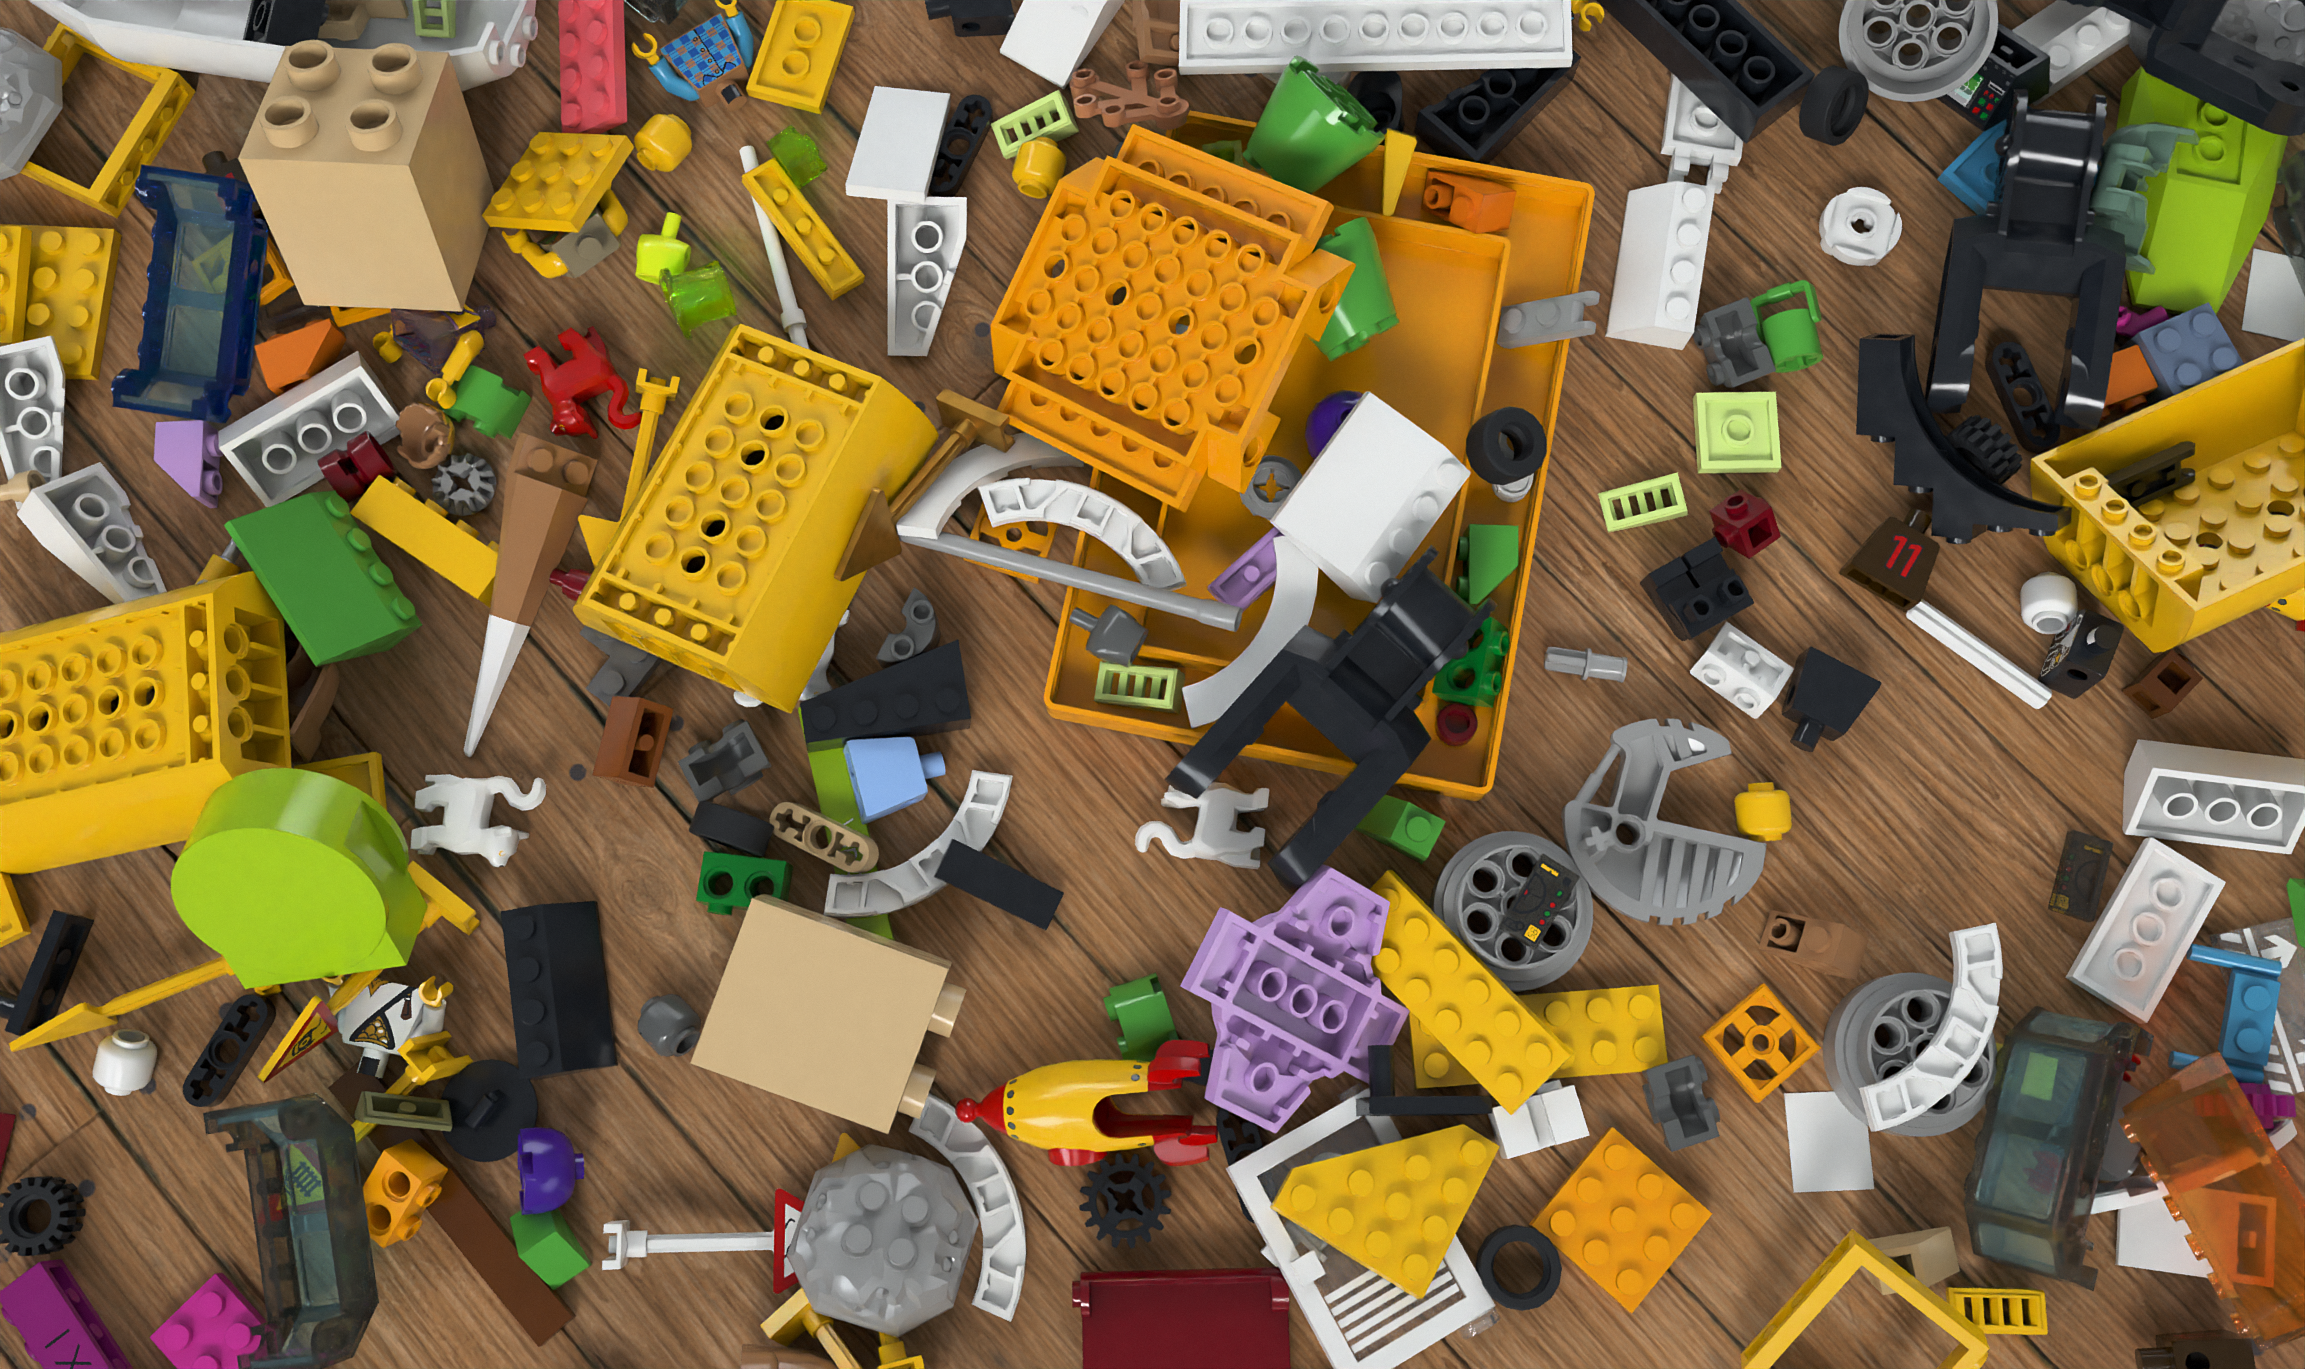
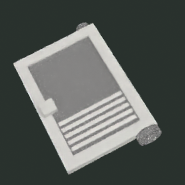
(1350, 1308)

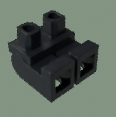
(1696, 591)

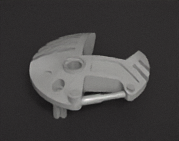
(1668, 866)

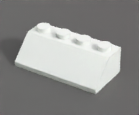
(2074, 39)
(1660, 264)
(284, 438)
(2214, 796)

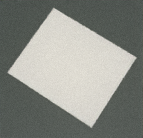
(2274, 298)
(1826, 1144)

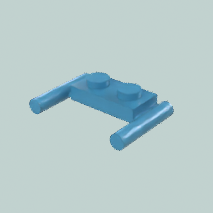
(2247, 1012)

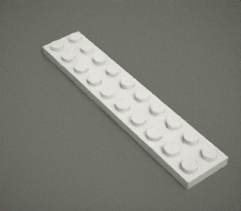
(1373, 35)

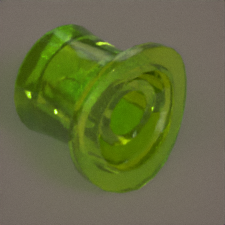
(697, 296)

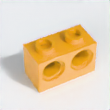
(399, 1192)

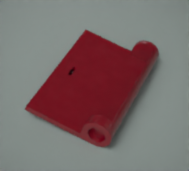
(1184, 1318)

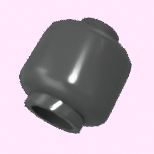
(669, 1025)

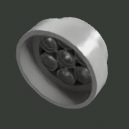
(1938, 66)
(1457, 897)
(1856, 1060)

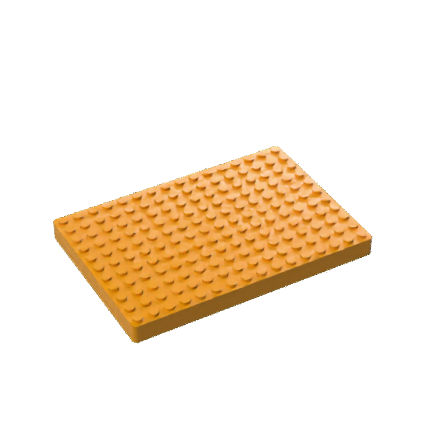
(1432, 369)

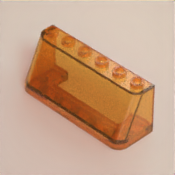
(2230, 1194)

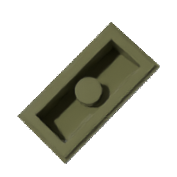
(404, 1111)

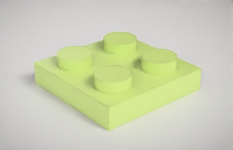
(1736, 432)

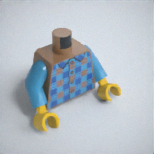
(706, 61)

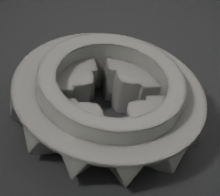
(1285, 476)
(463, 501)

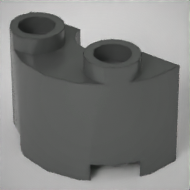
(1732, 345)
(918, 637)
(727, 764)
(1679, 1104)

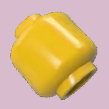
(663, 142)
(1038, 167)
(1763, 812)

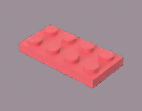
(592, 65)

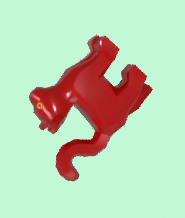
(578, 380)

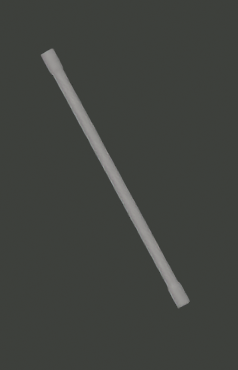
(1203, 610)

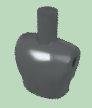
(1113, 636)

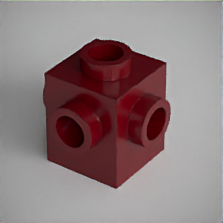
(1744, 523)

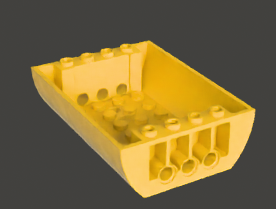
(2245, 465)
(768, 580)
(142, 774)

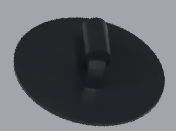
(489, 1110)

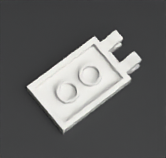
(1697, 138)

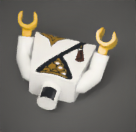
(387, 1017)

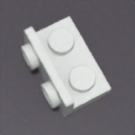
(1742, 671)

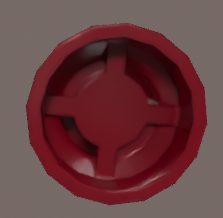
(363, 453)

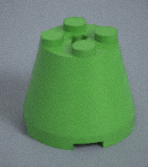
(1310, 130)
(1367, 299)

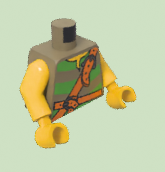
(571, 252)

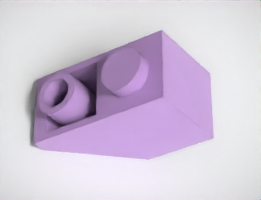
(191, 457)

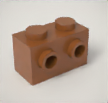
(633, 741)

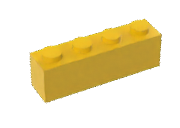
(429, 536)

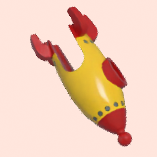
(1073, 1115)

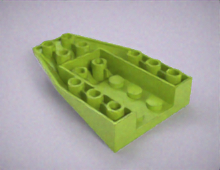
(2208, 201)

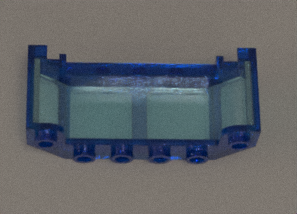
(198, 297)

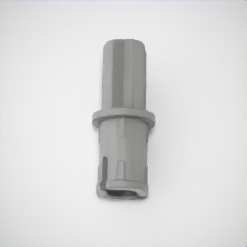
(1585, 663)

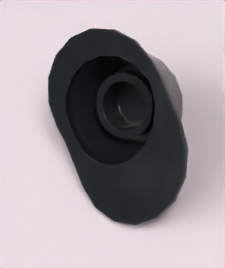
(1382, 97)

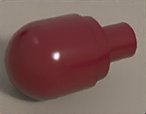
(571, 582)

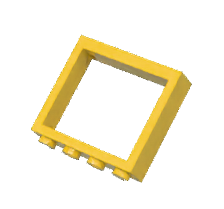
(141, 139)
(1831, 1277)

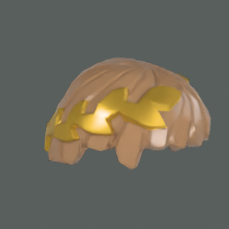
(425, 435)

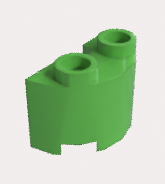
(487, 403)
(1142, 1016)

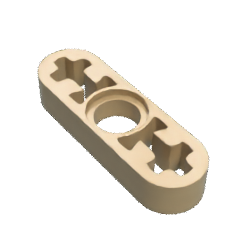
(841, 836)

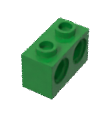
(1482, 661)
(746, 875)

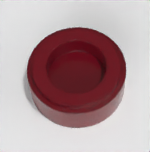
(1456, 724)

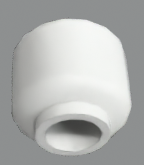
(2048, 602)
(124, 1062)

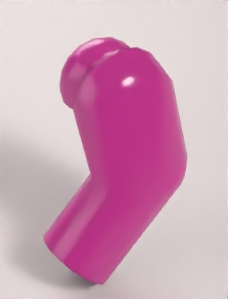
(2131, 323)

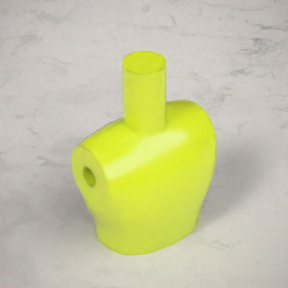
(662, 251)

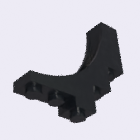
(1964, 499)

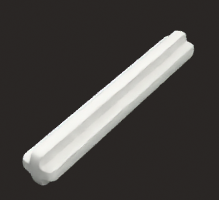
(1979, 654)

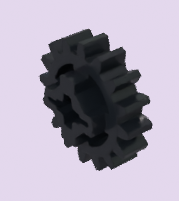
(1114, 1216)

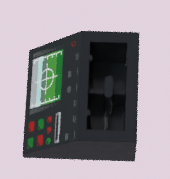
(2009, 66)

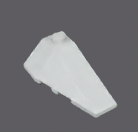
(922, 262)
(32, 408)
(92, 532)

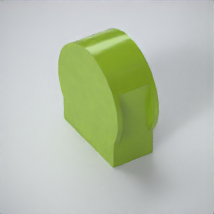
(297, 879)

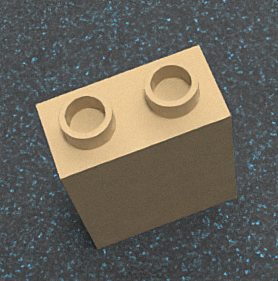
(828, 1014)

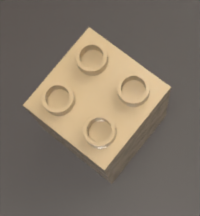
(370, 176)

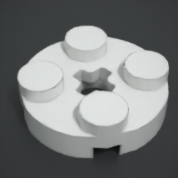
(1847, 244)

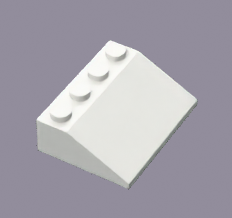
(1370, 498)

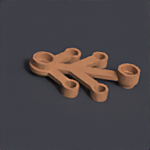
(1167, 111)

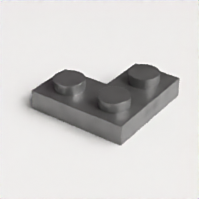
(623, 671)

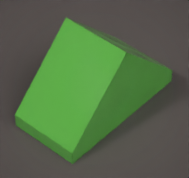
(548, 1246)

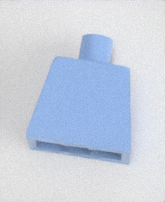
(889, 774)

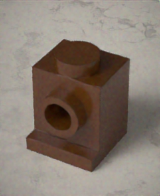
(2162, 697)

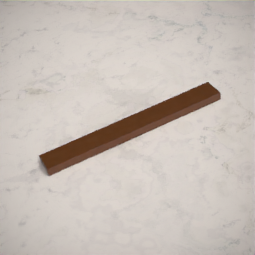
(470, 1224)

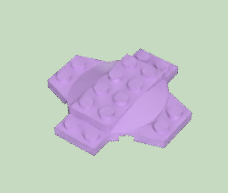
(1294, 996)

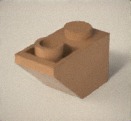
(1814, 944)

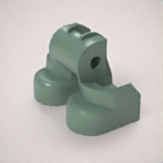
(2127, 160)

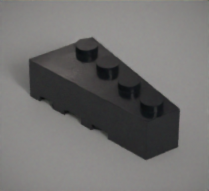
(1491, 111)
(901, 701)

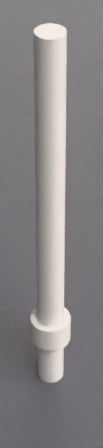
(792, 317)

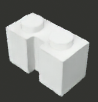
(1542, 1121)

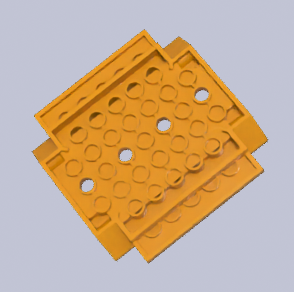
(1183, 242)

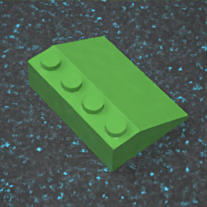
(325, 577)

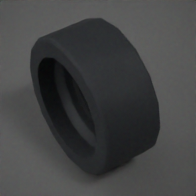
(1833, 105)
(731, 828)
(1551, 1271)

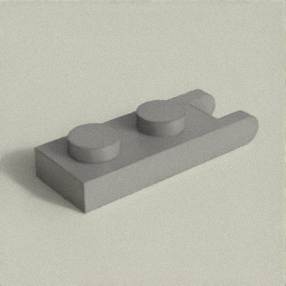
(1546, 320)

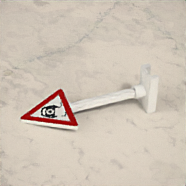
(639, 1243)

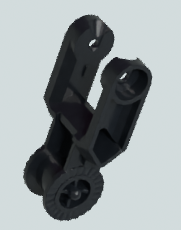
(2181, 49)
(2036, 242)
(1357, 696)

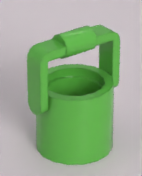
(1791, 333)

